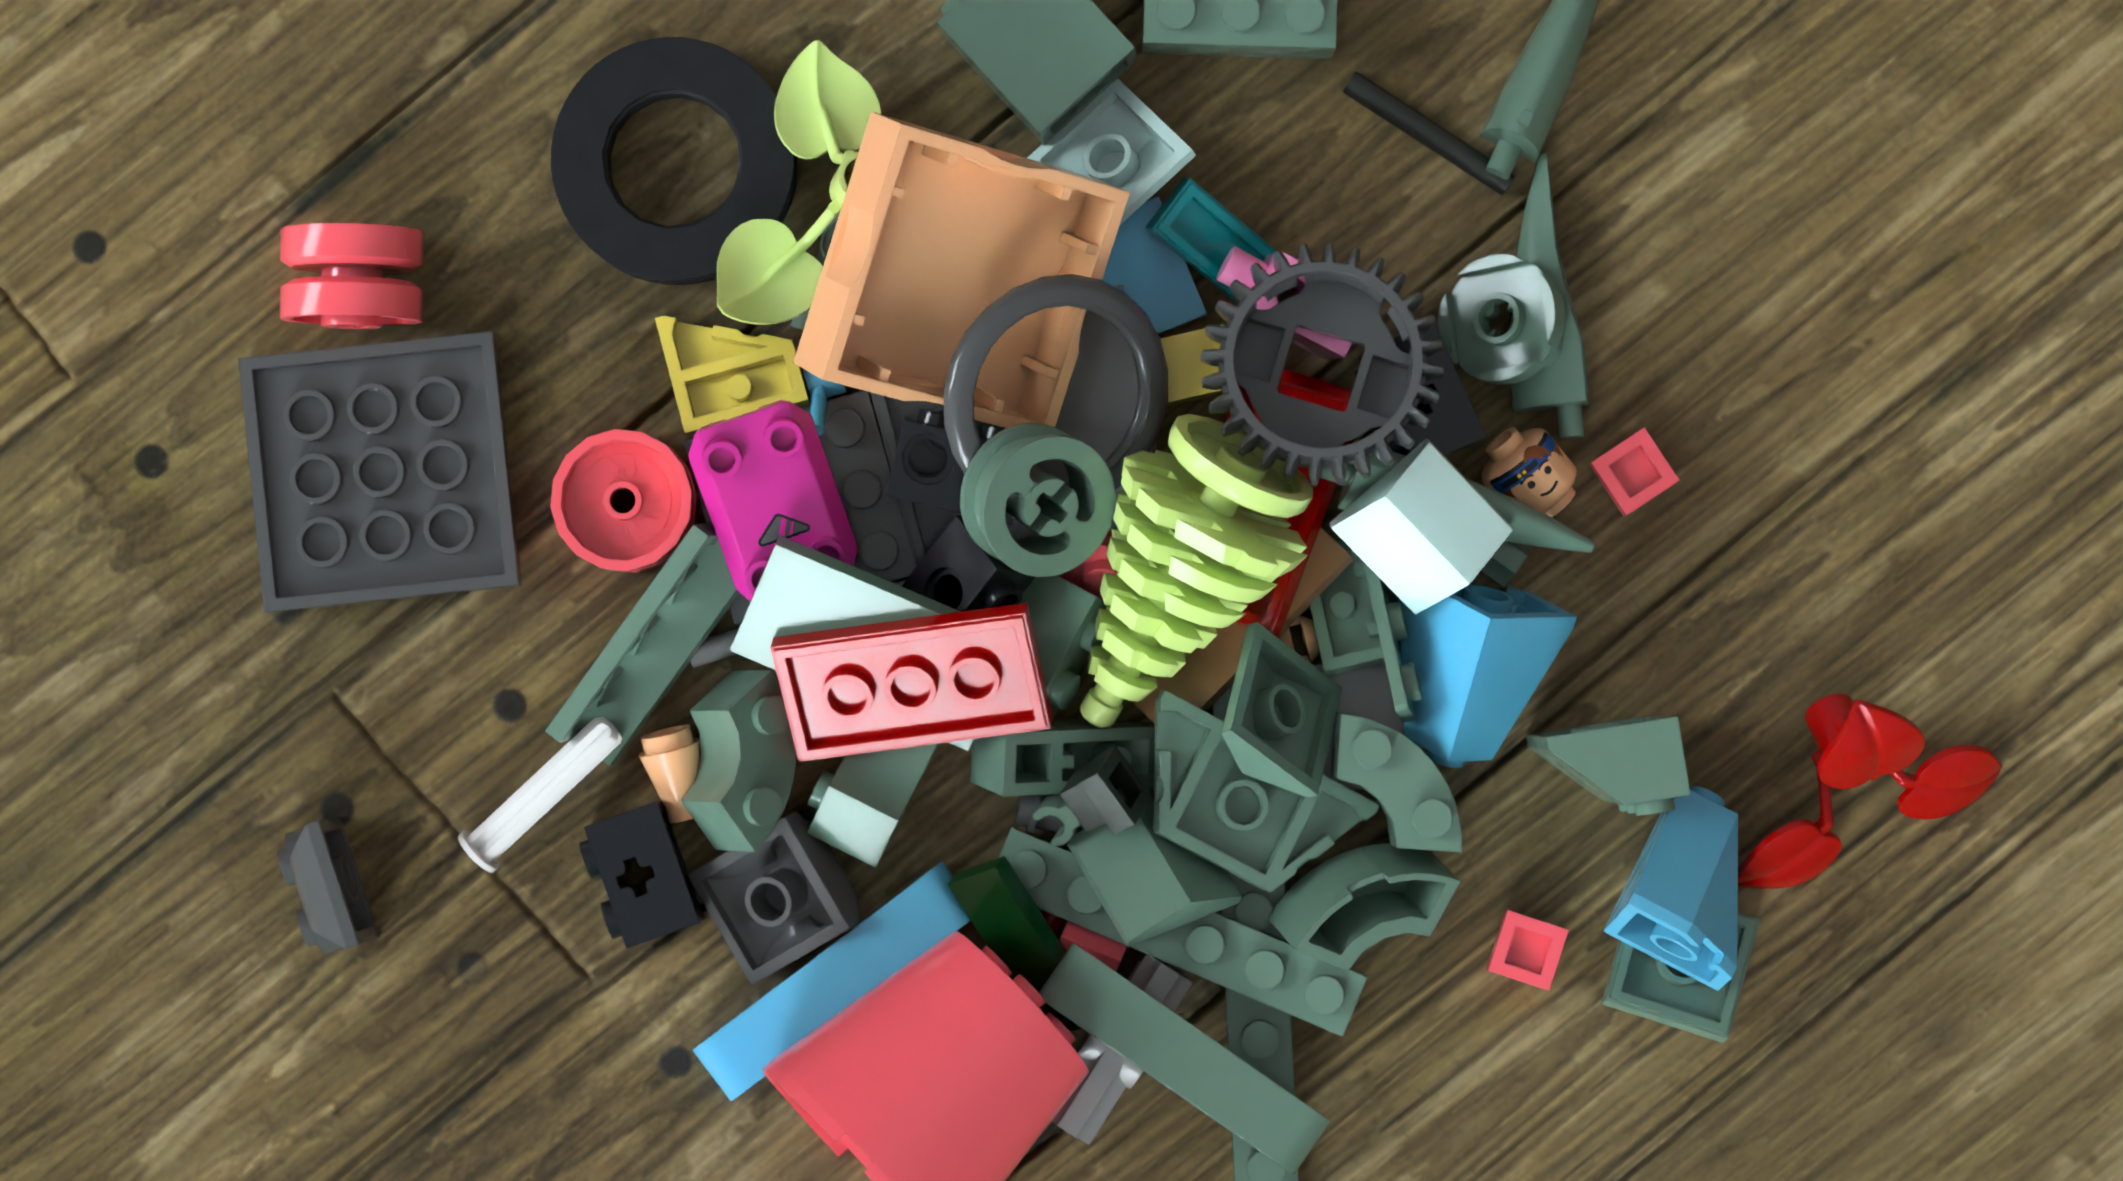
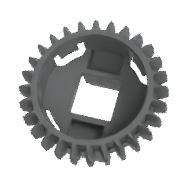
(1342, 304)

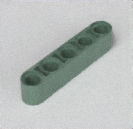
(1183, 1058)

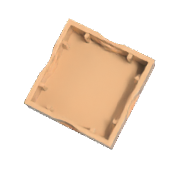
(932, 241)

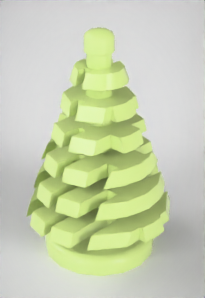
(1189, 553)

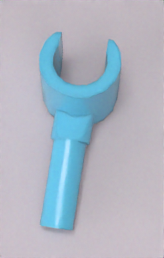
(819, 392)

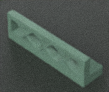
(653, 642)

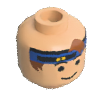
(1530, 470)

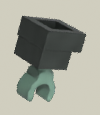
(1095, 795)

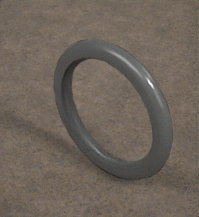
(1048, 293)

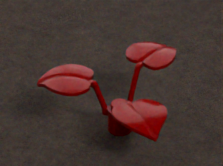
(1857, 746)

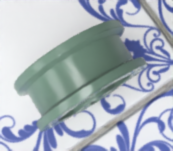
(1068, 519)

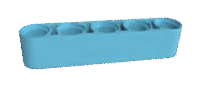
(833, 980)

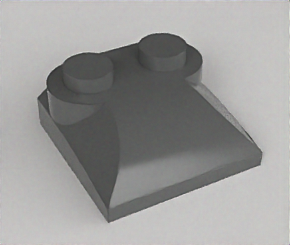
(329, 886)
(778, 899)

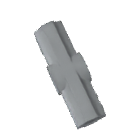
(1109, 1071)

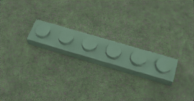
(1208, 947)

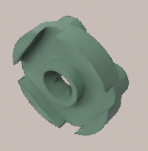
(1536, 328)

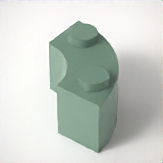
(743, 761)
(1401, 780)
(867, 799)
(1363, 899)

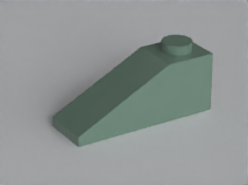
(1046, 759)

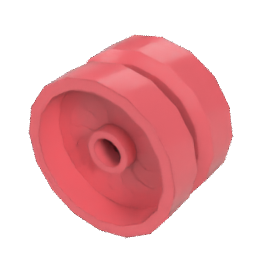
(351, 279)
(588, 516)

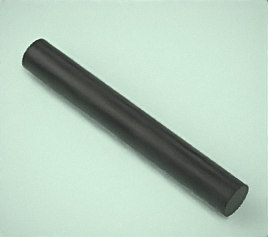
(1424, 131)

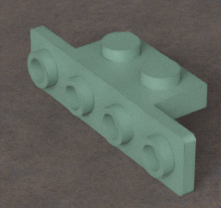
(1362, 630)

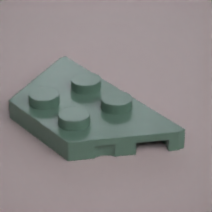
(1232, 817)

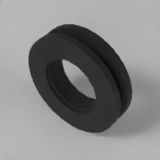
(603, 105)

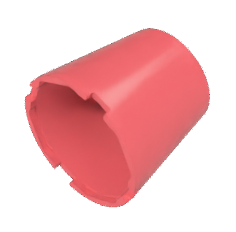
(935, 1070)

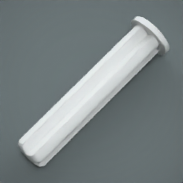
(540, 793)

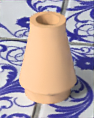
(672, 764)

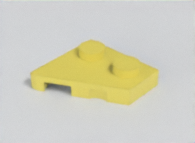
(726, 372)

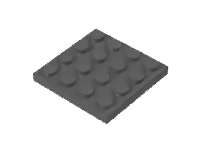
(379, 471)

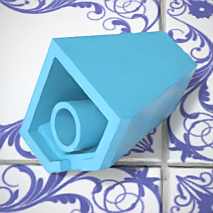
(1478, 667)
(1686, 891)

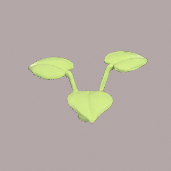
(817, 110)

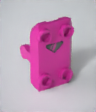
(768, 480)

